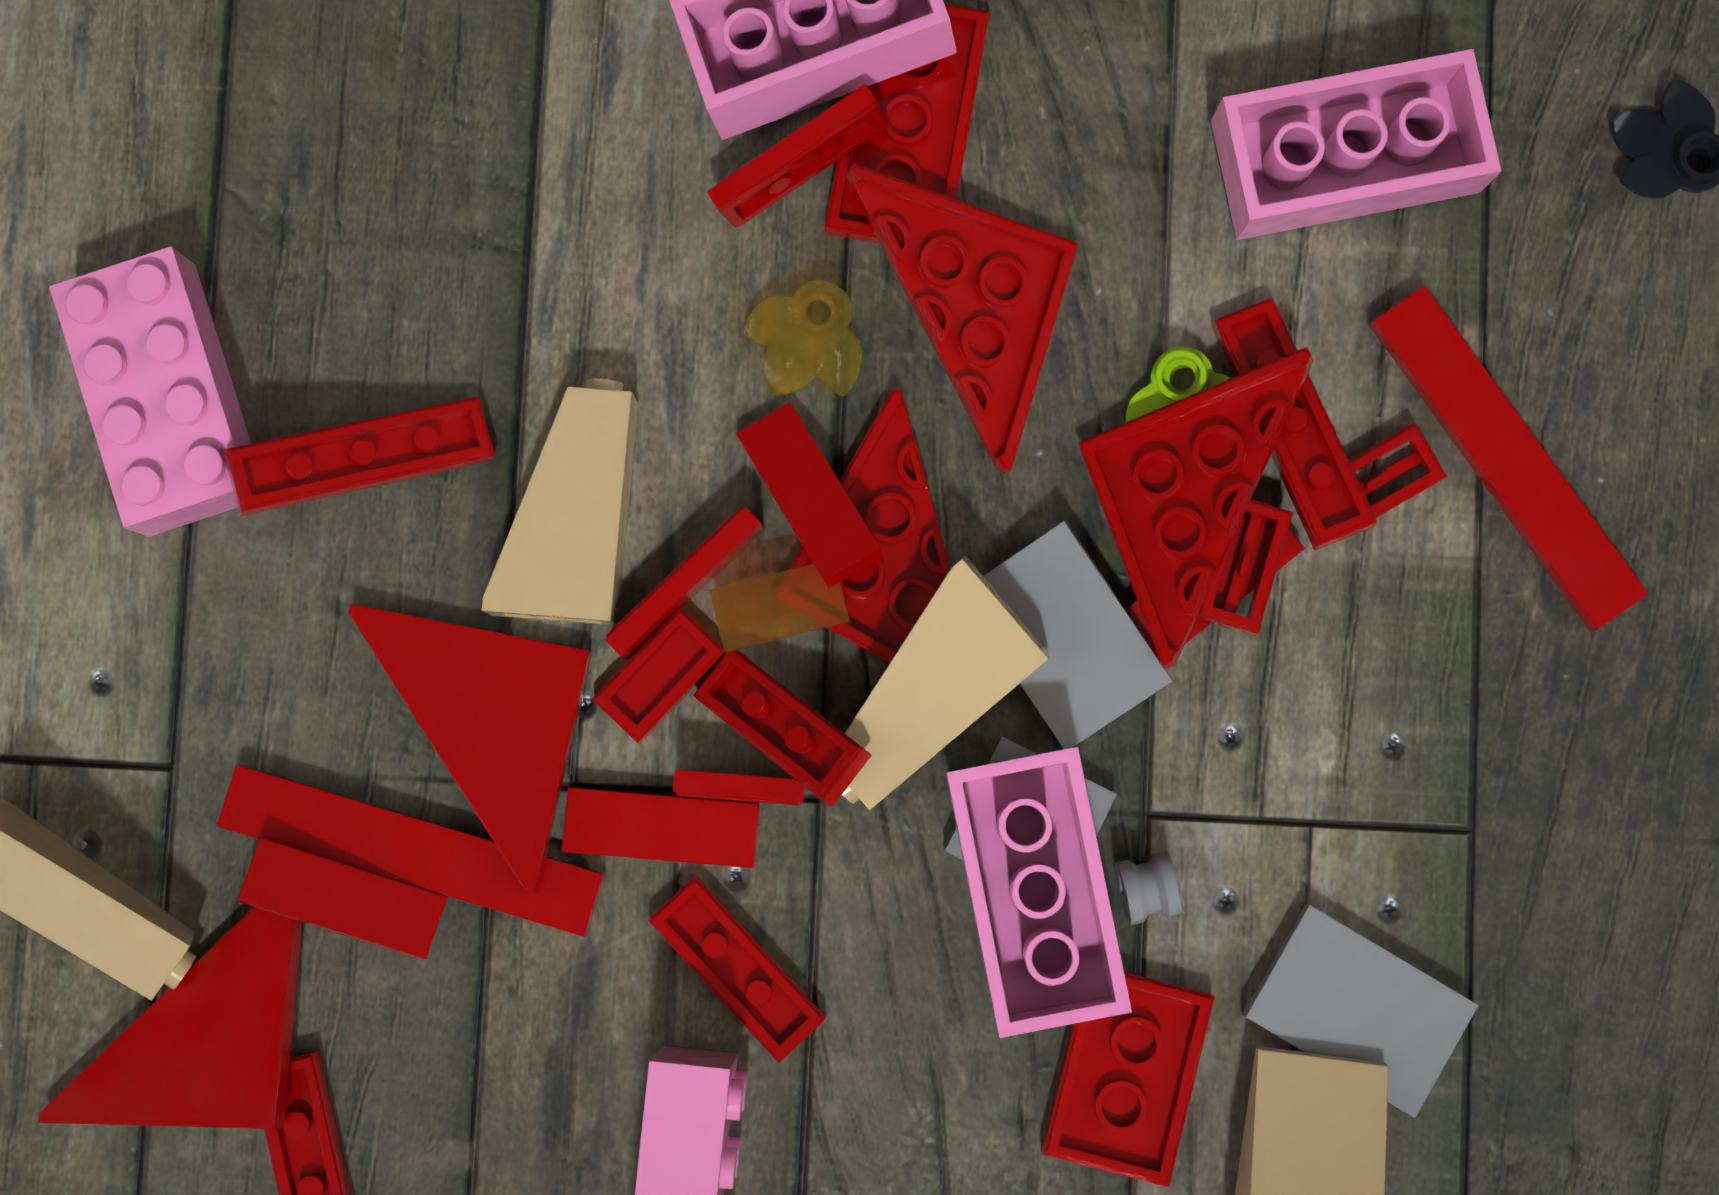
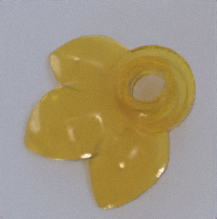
(803, 349)

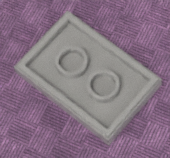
(1095, 649)
(1358, 1001)

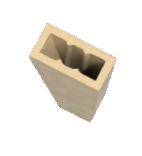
(572, 522)
(942, 679)
(87, 908)

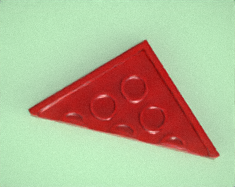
(981, 293)
(1182, 484)
(896, 505)
(495, 715)
(207, 1048)

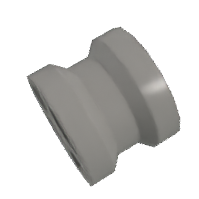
(1148, 888)

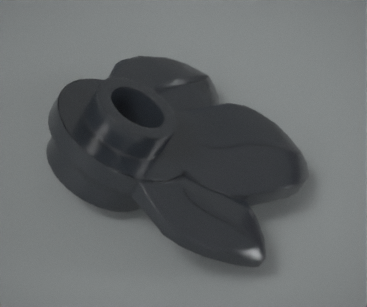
(1664, 139)

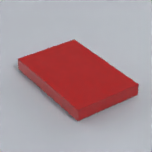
(1130, 1083)

